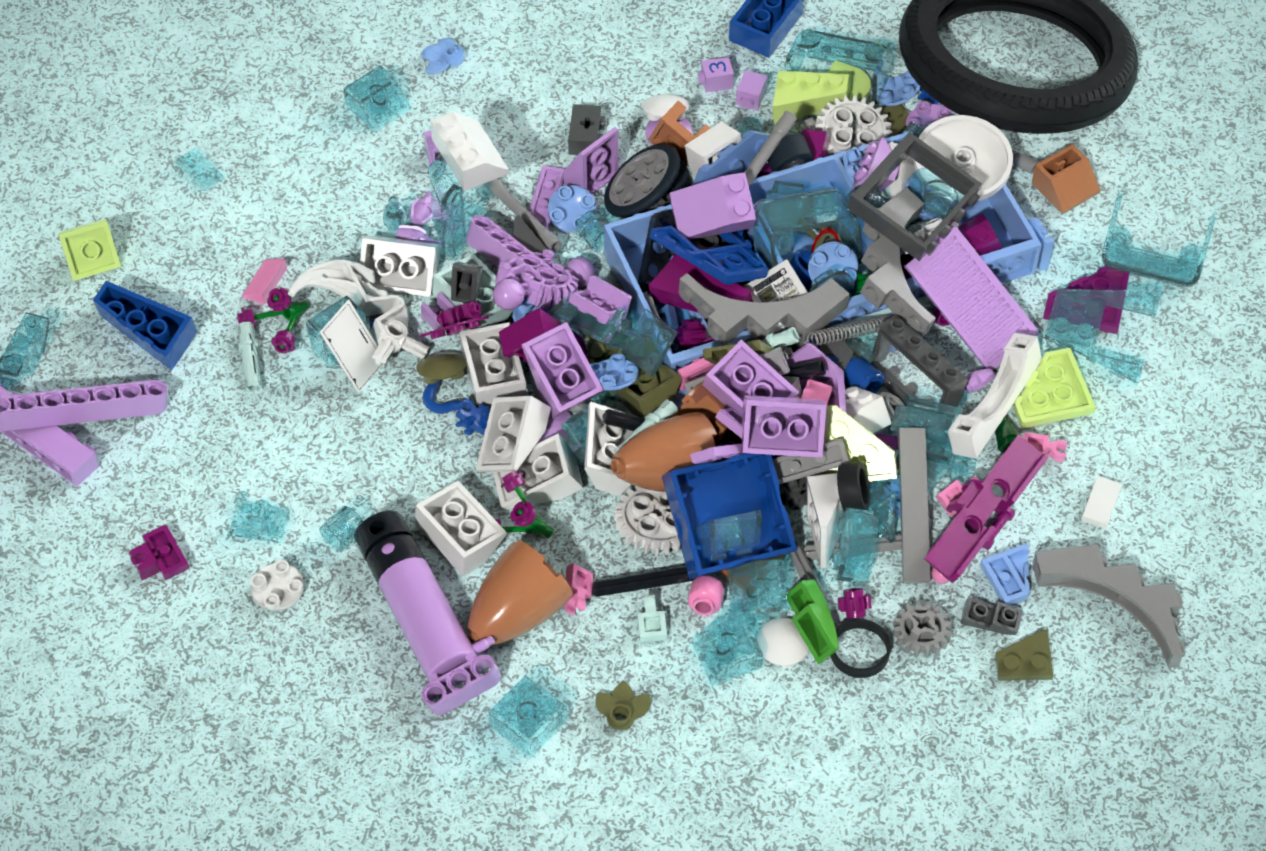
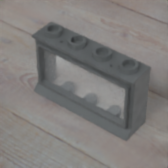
(915, 366)

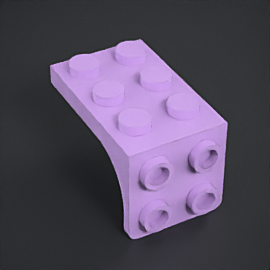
(833, 377)

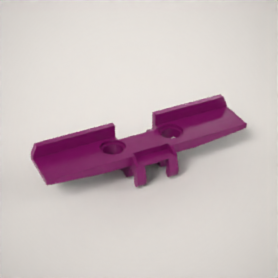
(1013, 474)

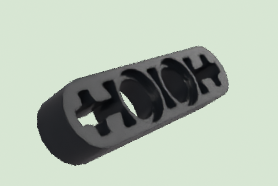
(649, 255)

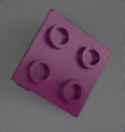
(456, 318)

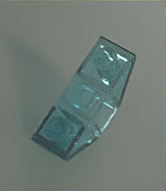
(25, 347)
(886, 504)

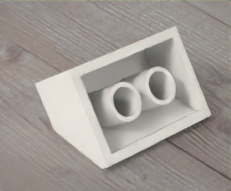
(467, 150)
(401, 264)
(599, 451)
(459, 527)

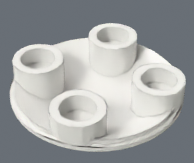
(659, 105)
(277, 586)
(782, 642)

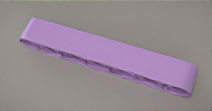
(82, 405)

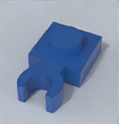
(477, 415)

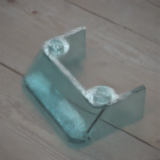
(845, 50)
(450, 210)
(786, 214)
(1177, 271)

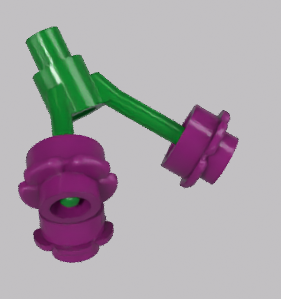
(282, 305)
(523, 512)

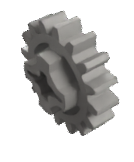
(923, 632)

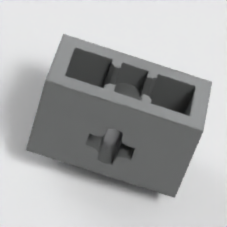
(584, 127)

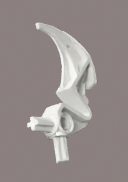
(347, 279)

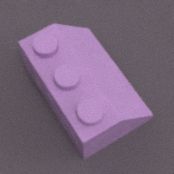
(742, 374)
(783, 426)

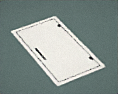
(351, 345)

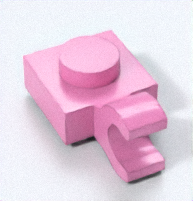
(951, 493)
(581, 585)

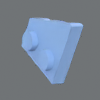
(1047, 244)
(1009, 574)

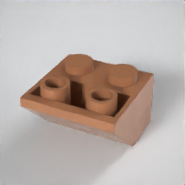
(1065, 179)

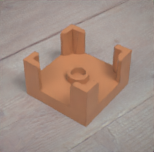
(673, 133)
(704, 402)

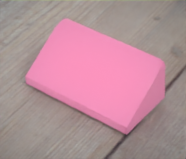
(265, 280)

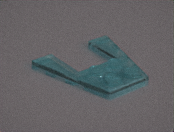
(1077, 321)

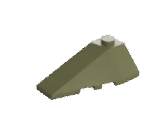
(647, 391)

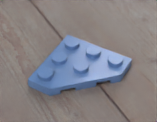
(733, 158)

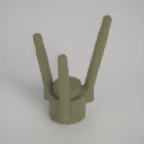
(597, 349)

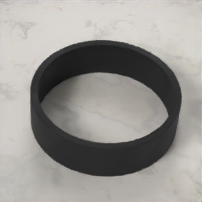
(862, 672)

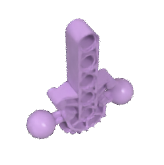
(525, 272)

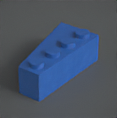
(147, 323)

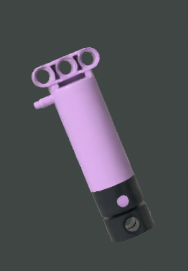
(424, 614)

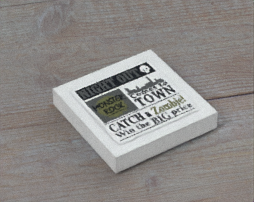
(779, 285)

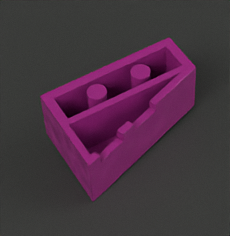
(526, 329)

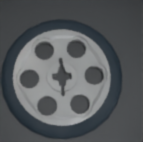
(642, 180)

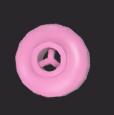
(706, 595)

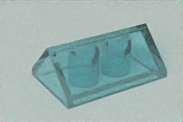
(586, 323)

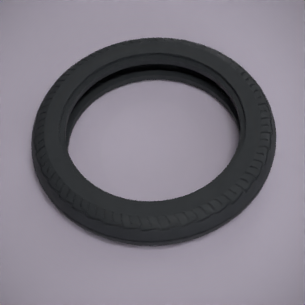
(1015, 106)

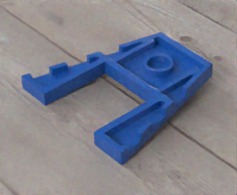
(725, 263)

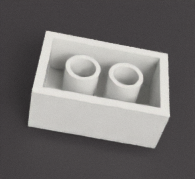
(488, 369)

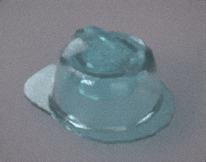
(934, 192)

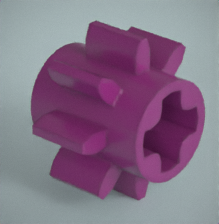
(690, 333)
(854, 602)

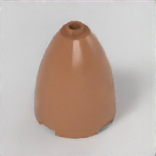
(662, 449)
(516, 595)

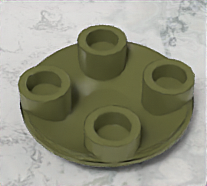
(441, 366)

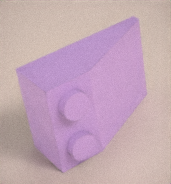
(595, 164)
(713, 207)
(561, 370)

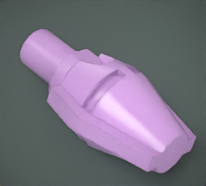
(421, 210)
(414, 233)
(979, 379)

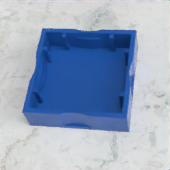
(725, 490)

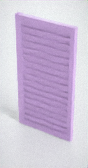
(970, 298)

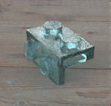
(576, 430)

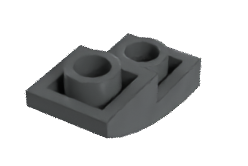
(994, 618)

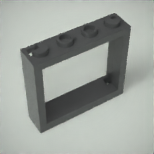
(935, 163)

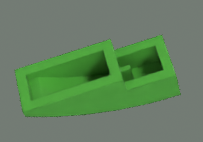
(813, 619)

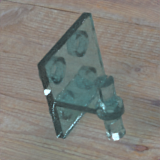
(646, 341)

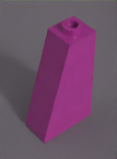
(665, 285)

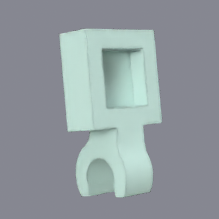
(651, 623)

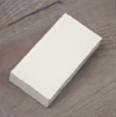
(1101, 502)

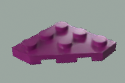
(1102, 280)

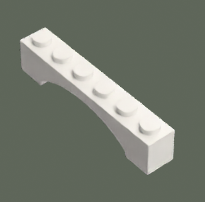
(972, 431)

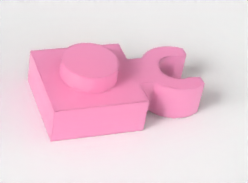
(1042, 444)

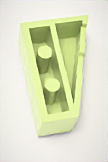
(807, 92)

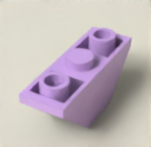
(874, 155)

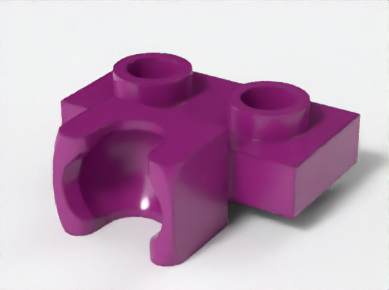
(159, 554)

